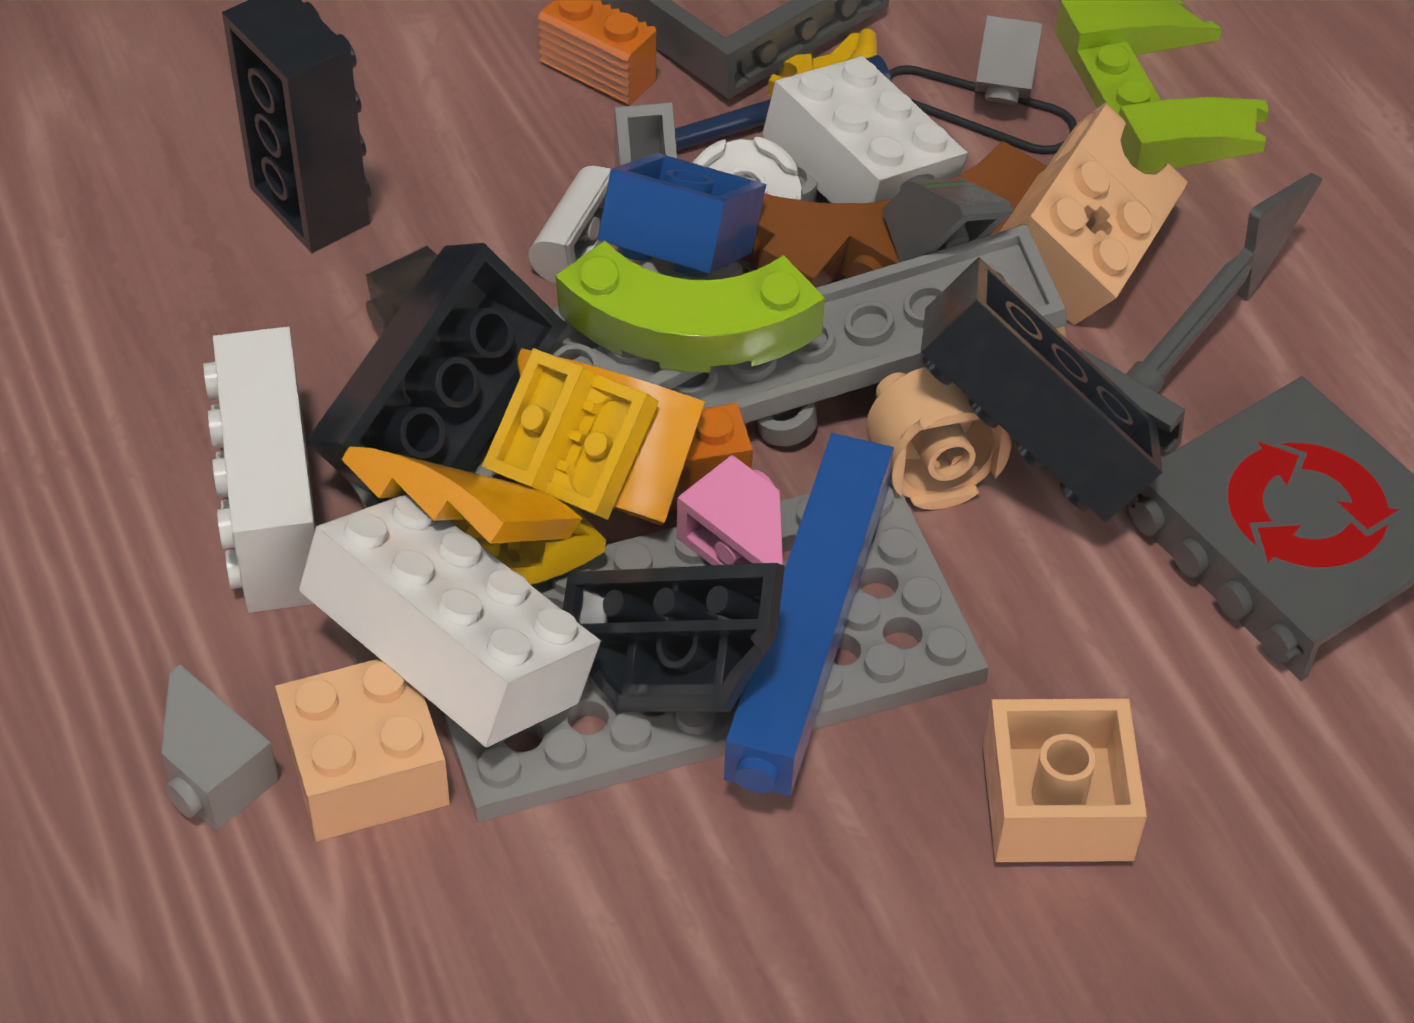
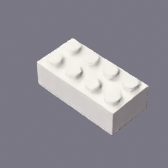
(261, 466)
(449, 618)

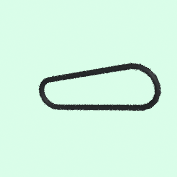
(978, 127)

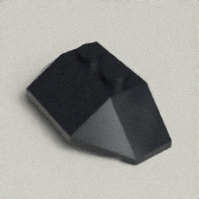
(677, 632)

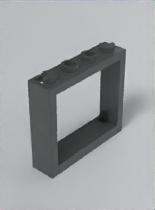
(754, 50)

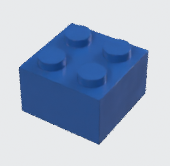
(680, 214)

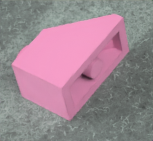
(732, 516)

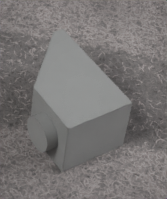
(1008, 59)
(211, 753)

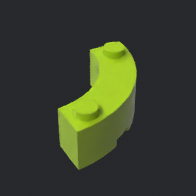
(689, 321)

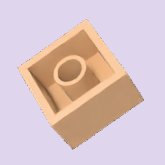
(361, 748)
(1063, 780)

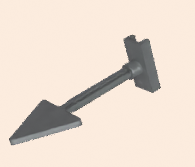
(1266, 233)

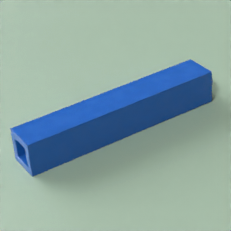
(816, 598)

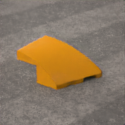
(471, 501)

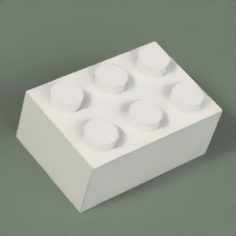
(857, 132)

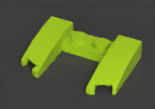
(1103, 48)

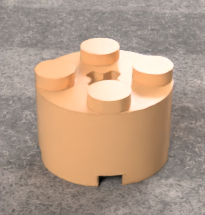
(935, 439)

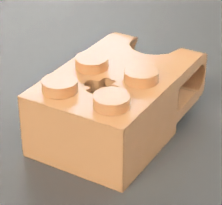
(1094, 213)

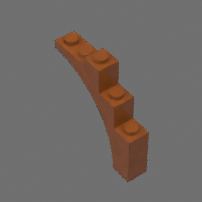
(855, 236)

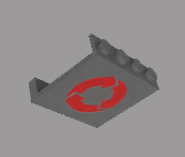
(1286, 520)

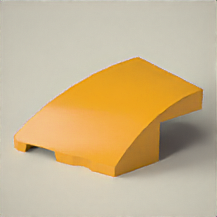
(662, 452)

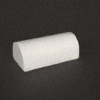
(573, 224)

